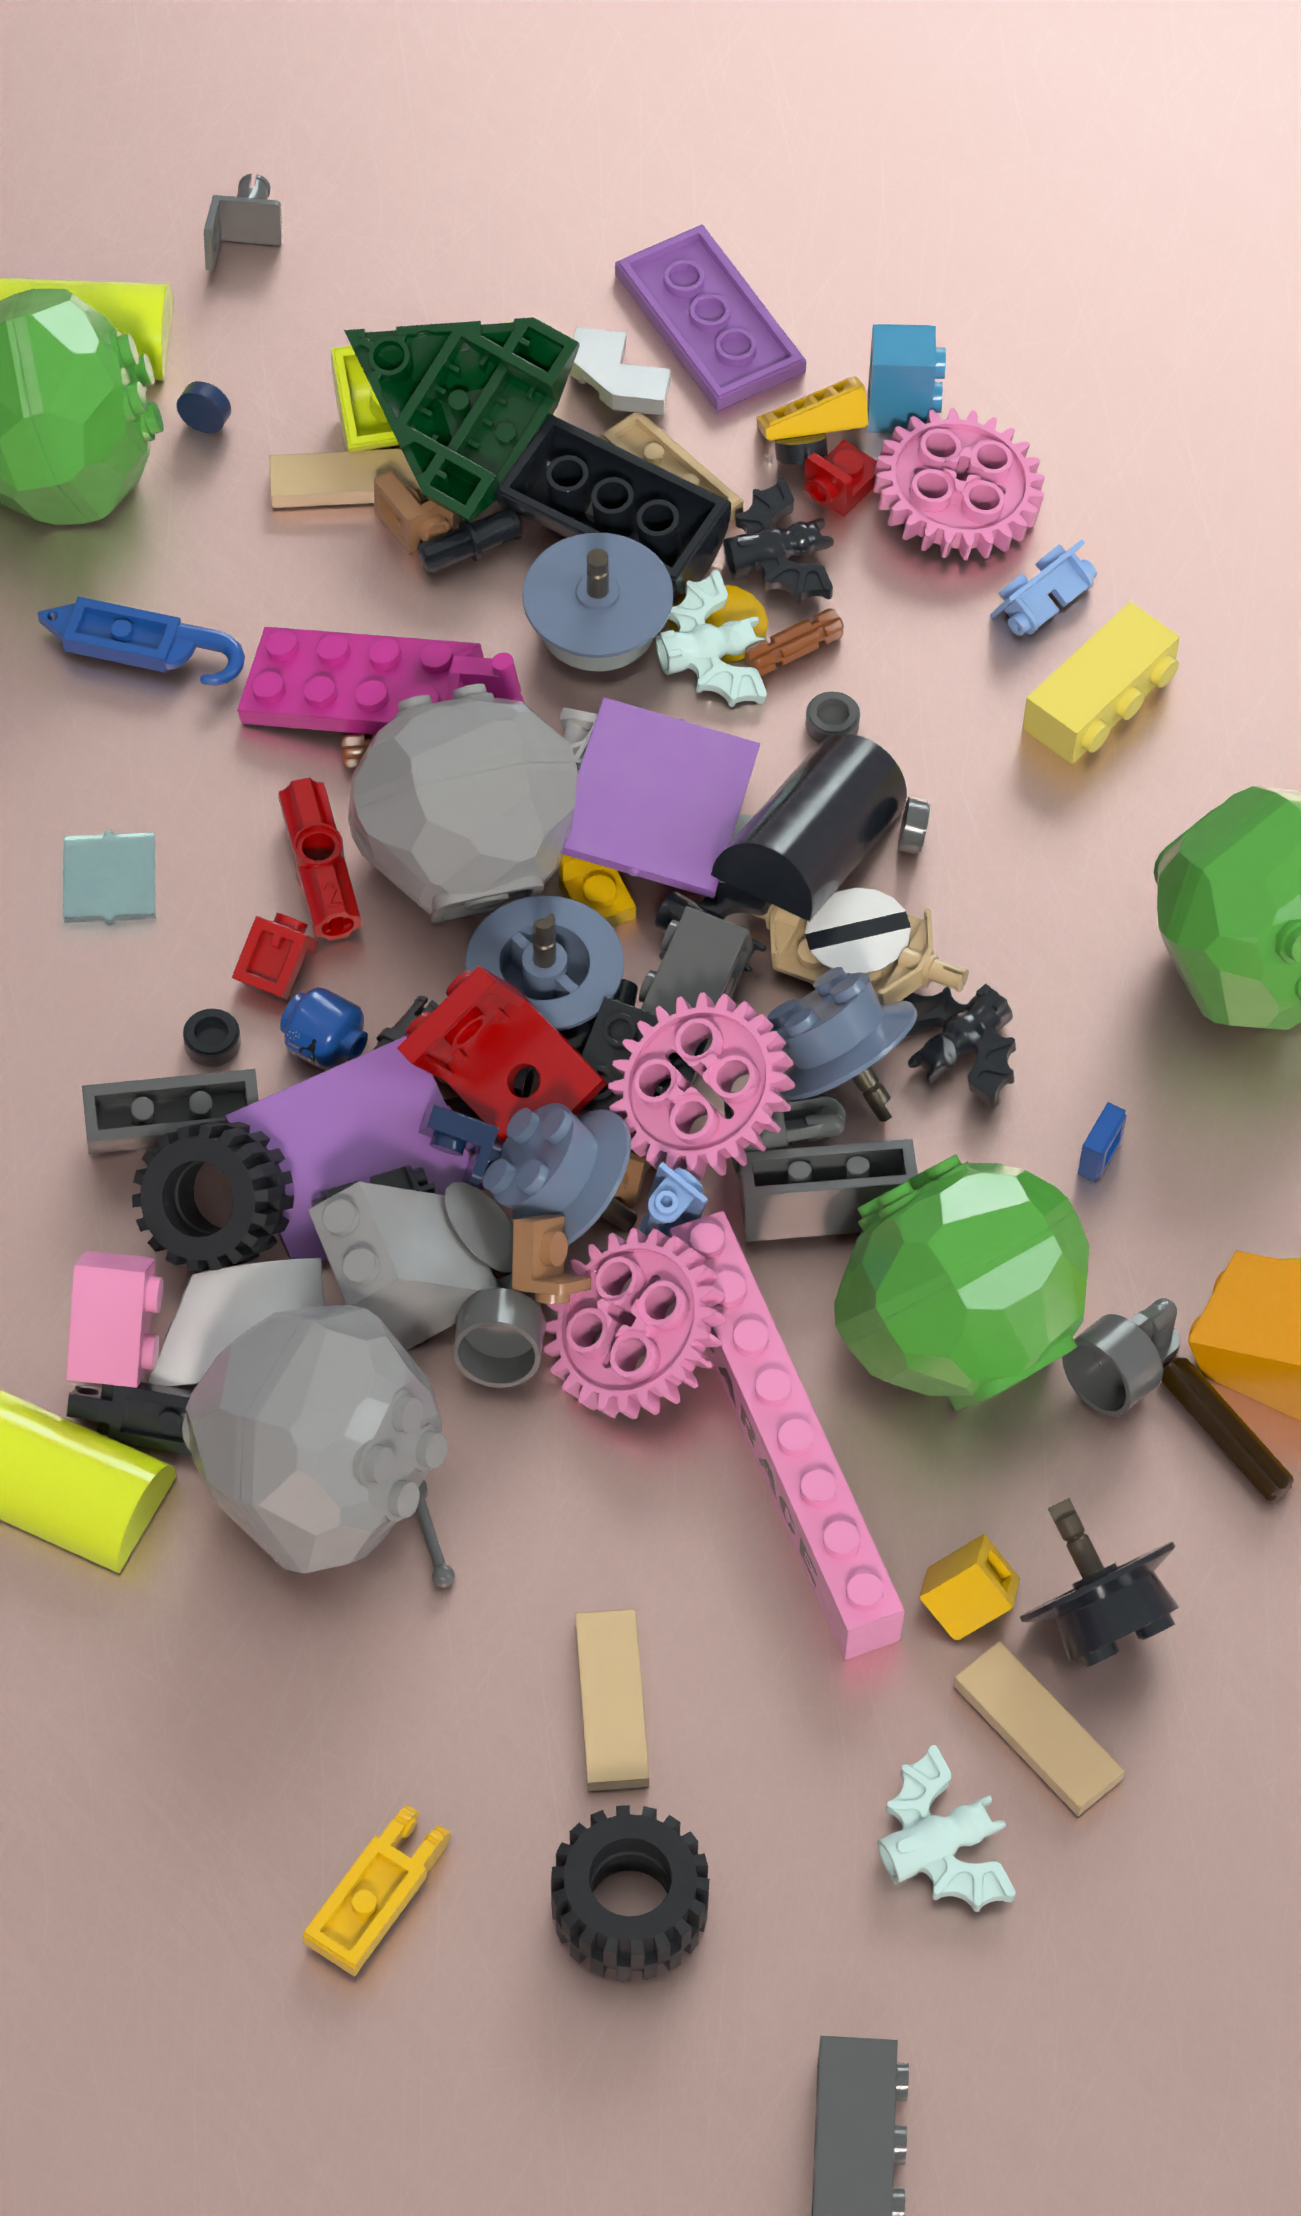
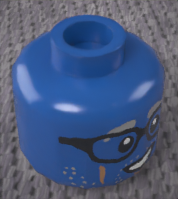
(323, 1028)

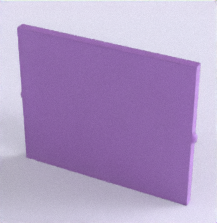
(658, 796)
(350, 1128)

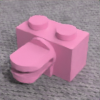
(113, 1319)

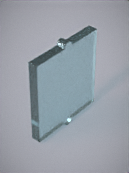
(109, 877)

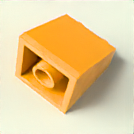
(1253, 1331)

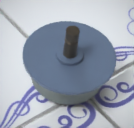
(597, 600)

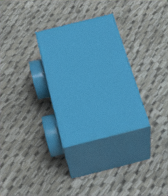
(903, 375)

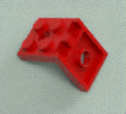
(489, 1035)

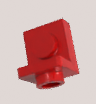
(840, 477)
(274, 954)

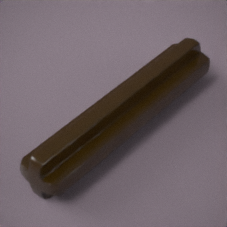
(1227, 1429)

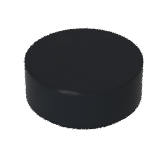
(798, 449)
(212, 1037)

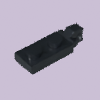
(134, 1416)

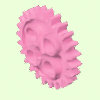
(966, 484)
(739, 1047)
(635, 1324)

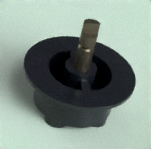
(1107, 1599)

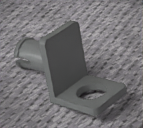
(242, 218)

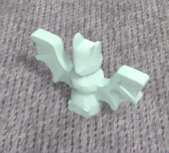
(703, 645)
(931, 1841)

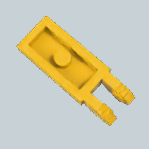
(373, 1893)

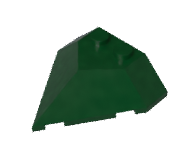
(465, 399)

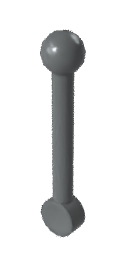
(443, 1574)

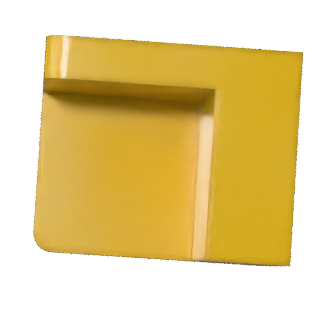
(969, 1587)

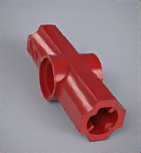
(324, 881)

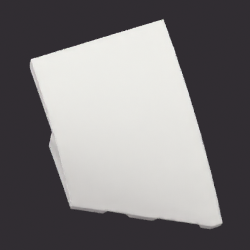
(226, 1304)

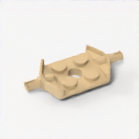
(912, 969)

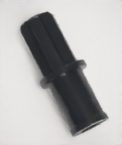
(470, 540)

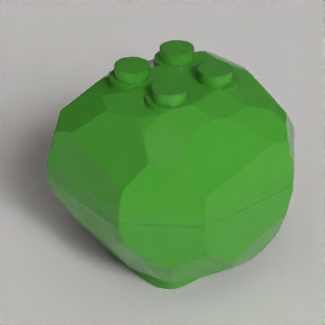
(70, 409)
(1236, 909)
(964, 1281)

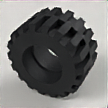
(170, 1202)
(638, 1845)

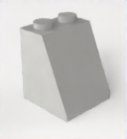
(399, 1258)

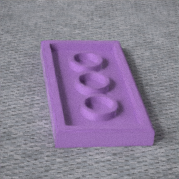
(710, 317)

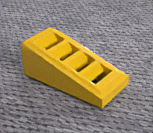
(824, 411)

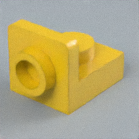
(597, 888)

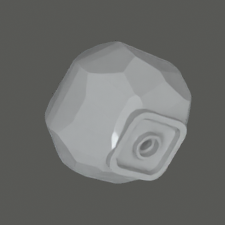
(464, 802)
(315, 1434)

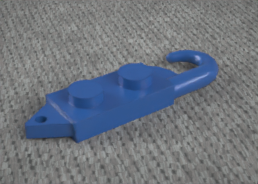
(139, 637)

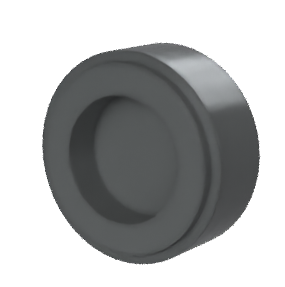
(832, 715)
(914, 825)

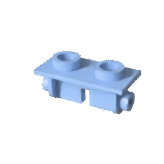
(1029, 601)
(673, 1200)

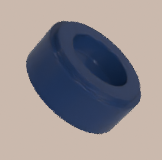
(203, 407)

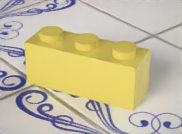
(1101, 683)

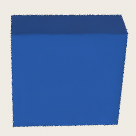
(1102, 1142)

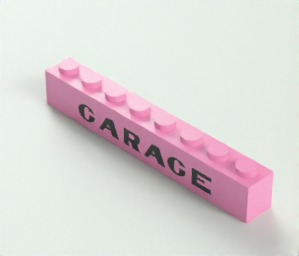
(794, 1452)

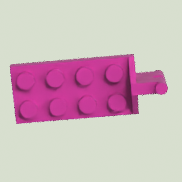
(359, 678)

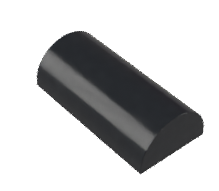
(629, 498)
(816, 826)

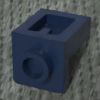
(455, 1132)

